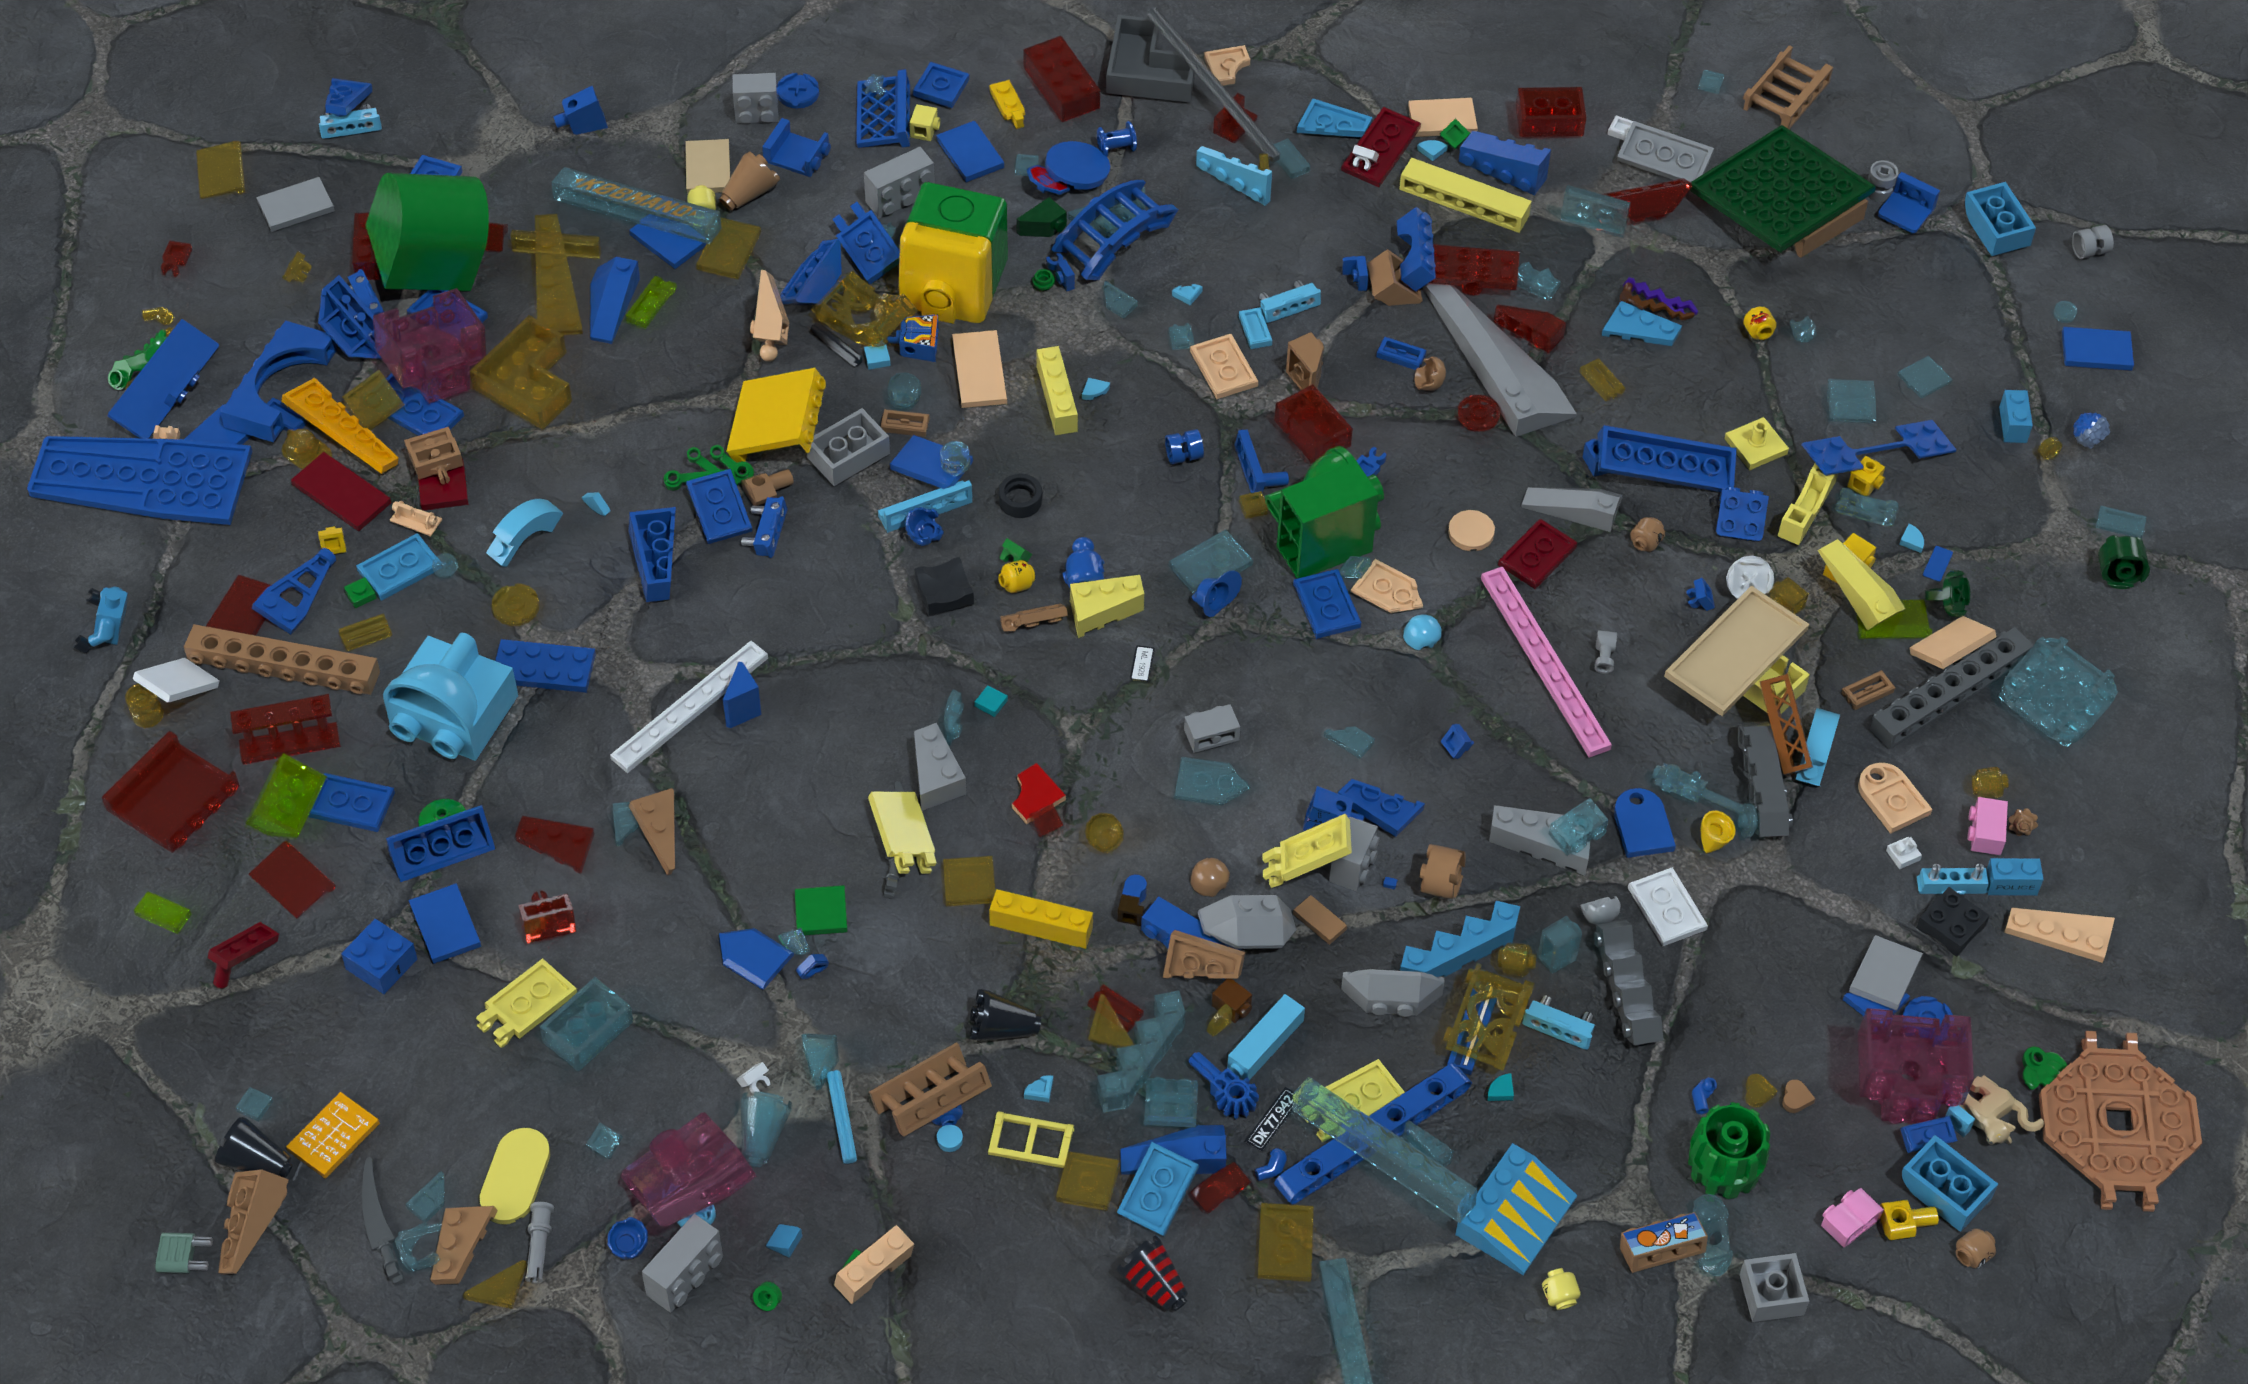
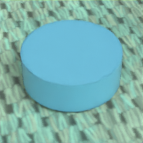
(949, 1138)

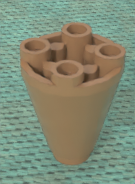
(748, 181)

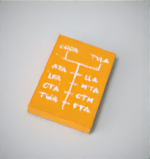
(332, 1135)

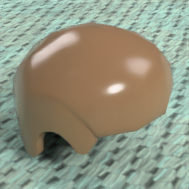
(1431, 375)
(1209, 877)

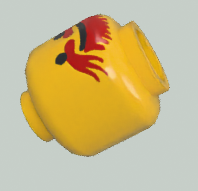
(1760, 323)

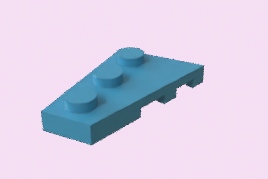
(1333, 120)

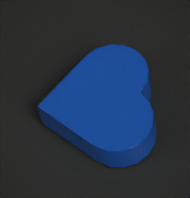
(813, 964)

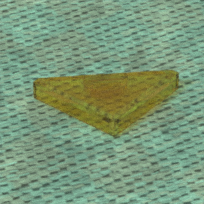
(1107, 1026)
(500, 1288)

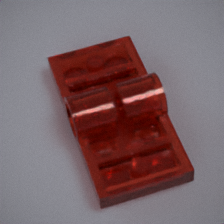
(1475, 268)

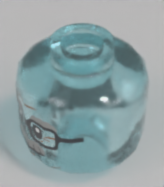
(955, 458)

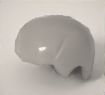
(1601, 910)

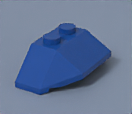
(814, 275)
(347, 320)

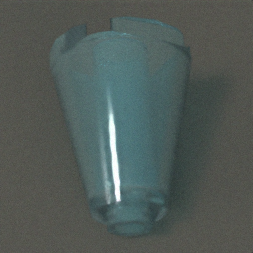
(761, 1125)

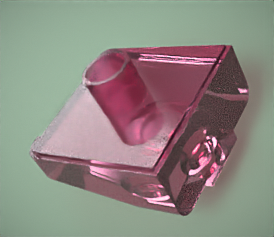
(687, 1171)

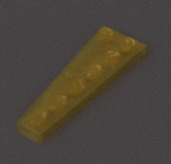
(554, 284)

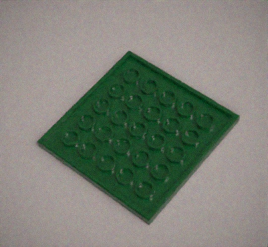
(1781, 188)

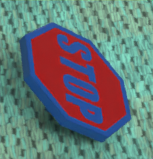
(1040, 177)

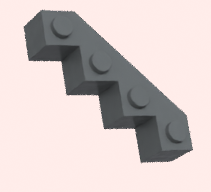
(1765, 778)
(1625, 974)

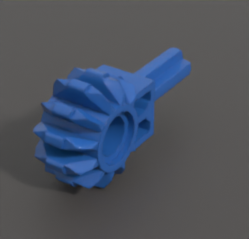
(1225, 1086)

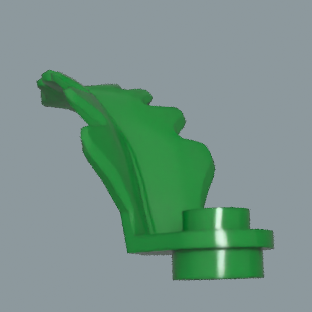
(123, 369)

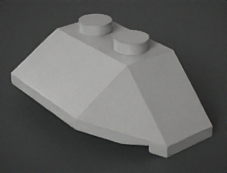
(1249, 921)
(1392, 991)

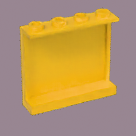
(776, 413)

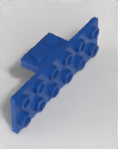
(163, 380)

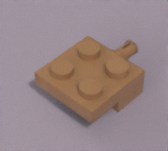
(434, 454)

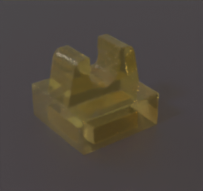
(295, 268)

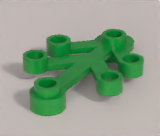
(708, 467)

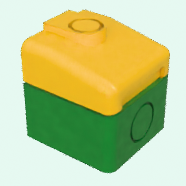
(953, 252)

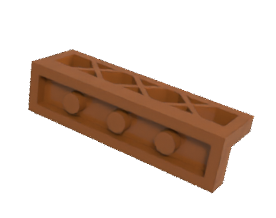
(1778, 728)

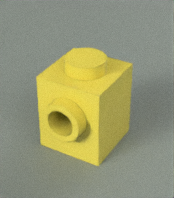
(924, 122)

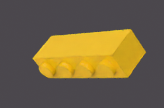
(1041, 918)

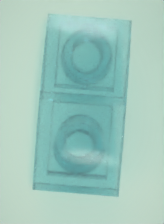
(952, 716)

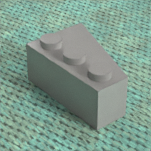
(937, 768)

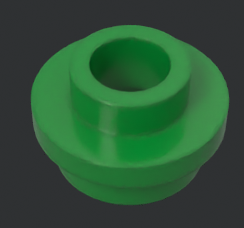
(1043, 279)

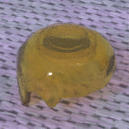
(1104, 832)

